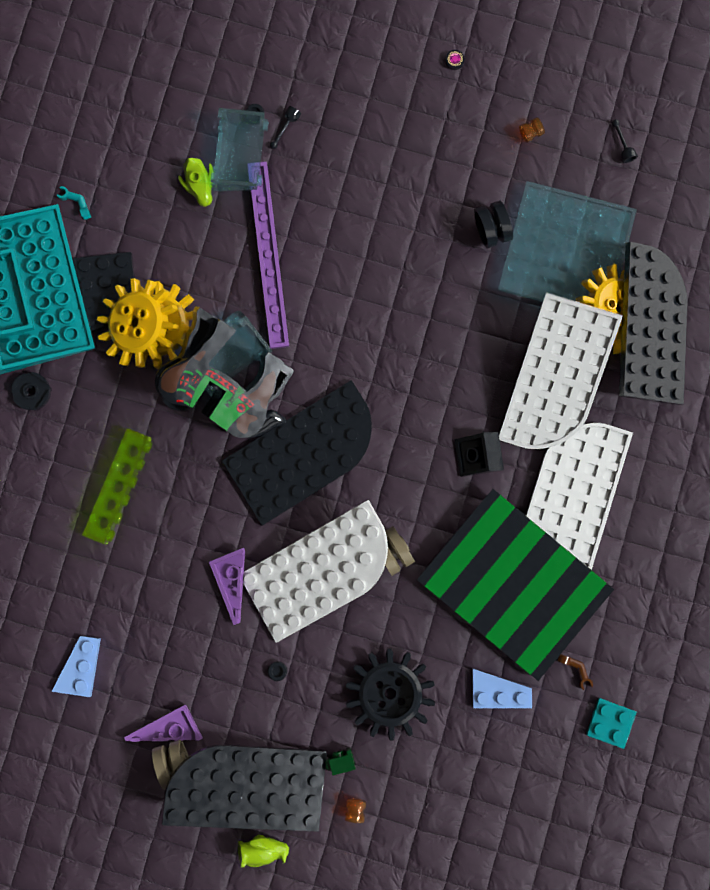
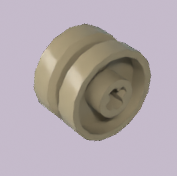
(397, 549)
(167, 760)

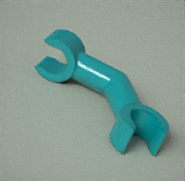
(76, 197)

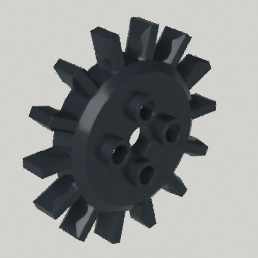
(392, 713)

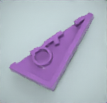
(229, 577)
(173, 726)

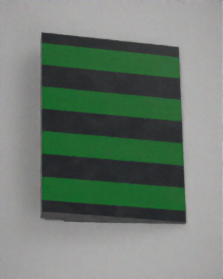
(515, 584)

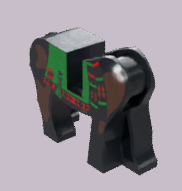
(231, 407)

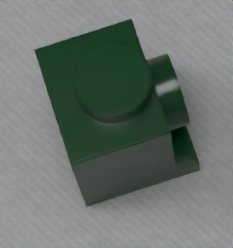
(341, 762)

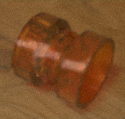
(532, 129)
(355, 810)

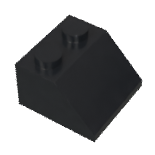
(479, 454)

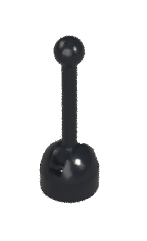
(291, 115)
(629, 153)

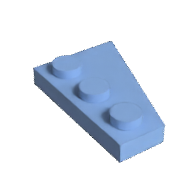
(80, 669)
(497, 692)

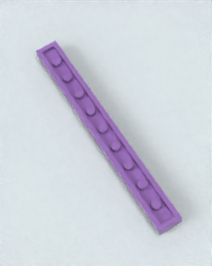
(269, 262)

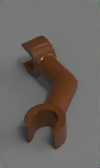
(580, 667)

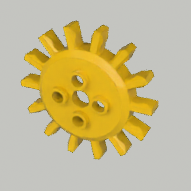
(606, 291)
(179, 317)
(151, 325)

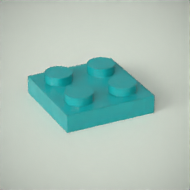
(611, 723)

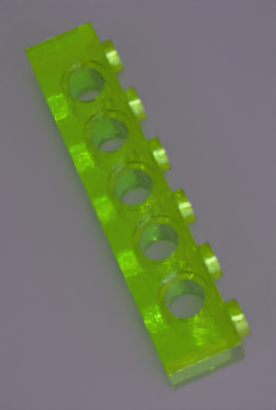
(93, 528)

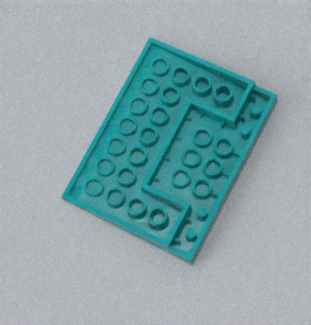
(38, 292)

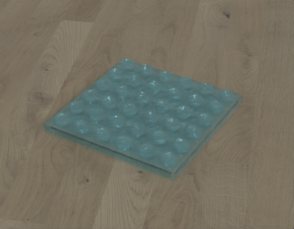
(561, 242)

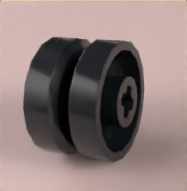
(493, 224)

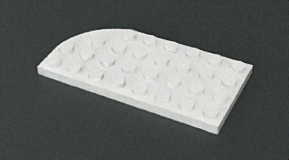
(559, 373)
(579, 487)
(319, 572)

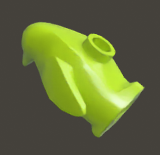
(197, 180)
(261, 851)

